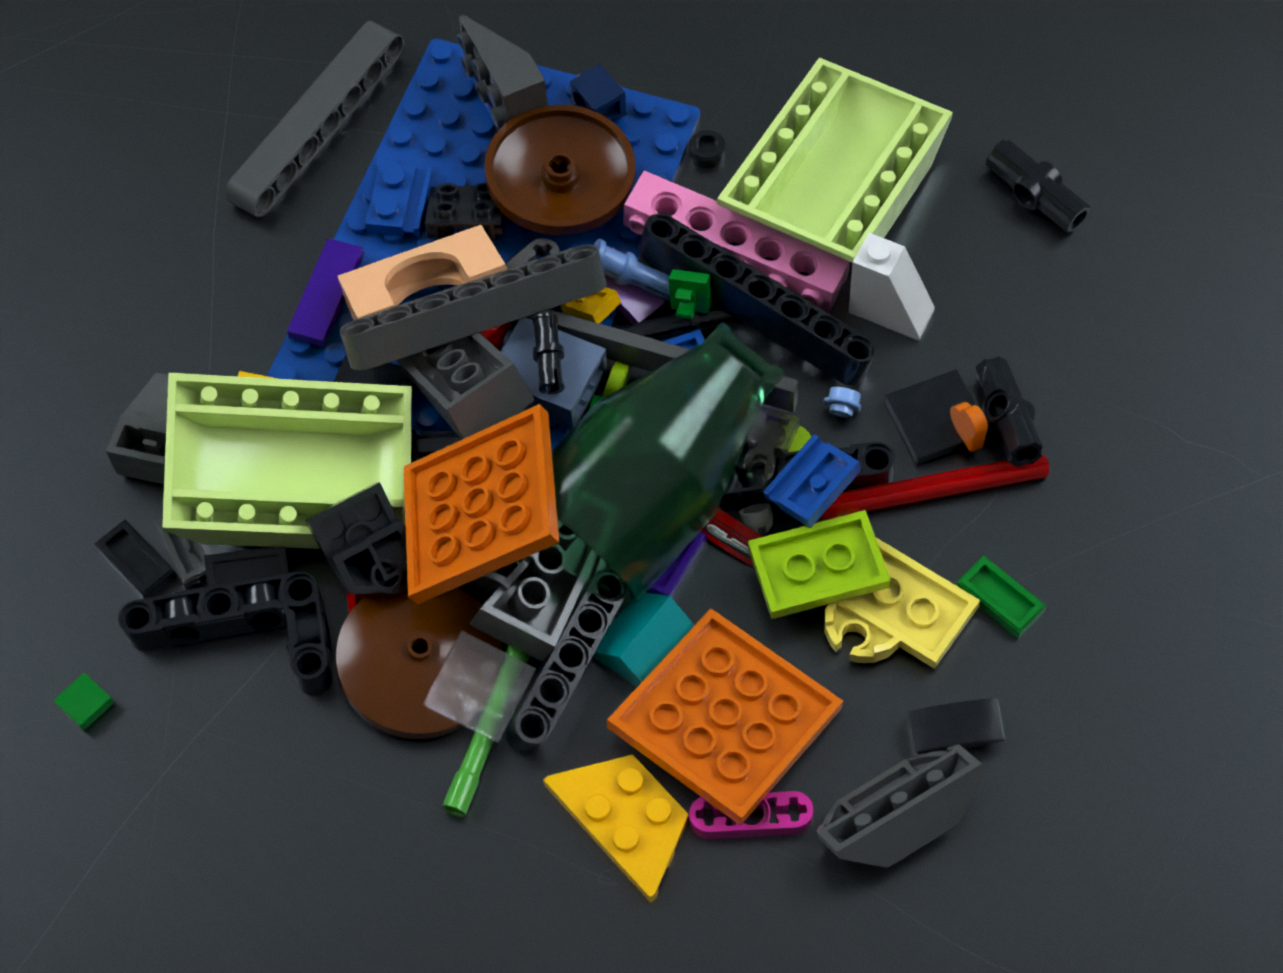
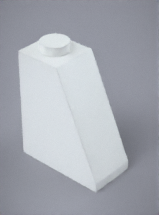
(889, 288)

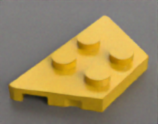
(625, 816)

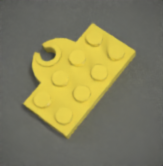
(916, 613)

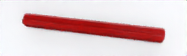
(935, 486)

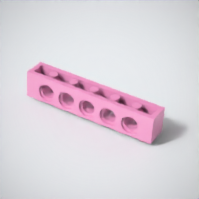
(756, 240)

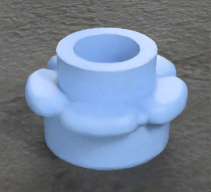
(843, 402)

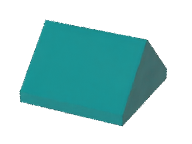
(642, 636)

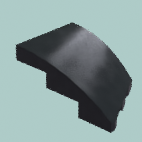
(363, 542)

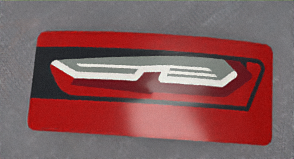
(730, 535)

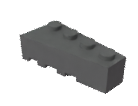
(538, 596)

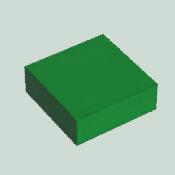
(83, 701)

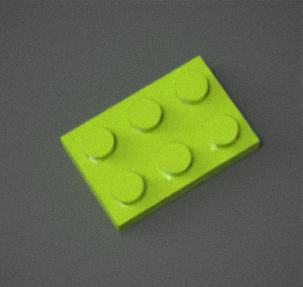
(818, 564)

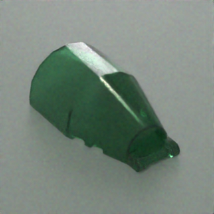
(659, 455)

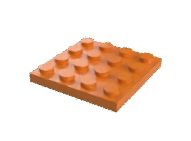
(480, 504)
(725, 715)

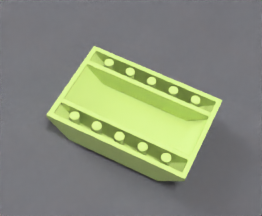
(838, 160)
(269, 452)

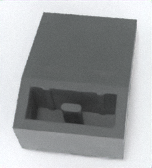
(502, 70)
(140, 434)

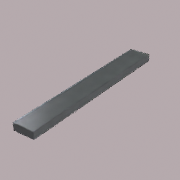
(652, 353)

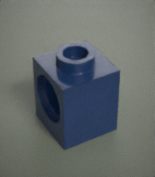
(599, 92)

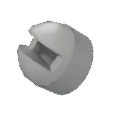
(757, 516)

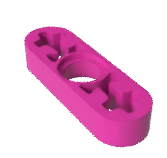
(783, 823)

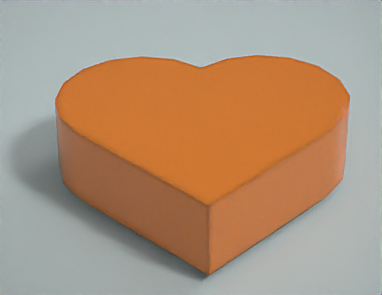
(970, 424)

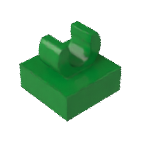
(690, 293)

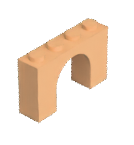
(441, 262)

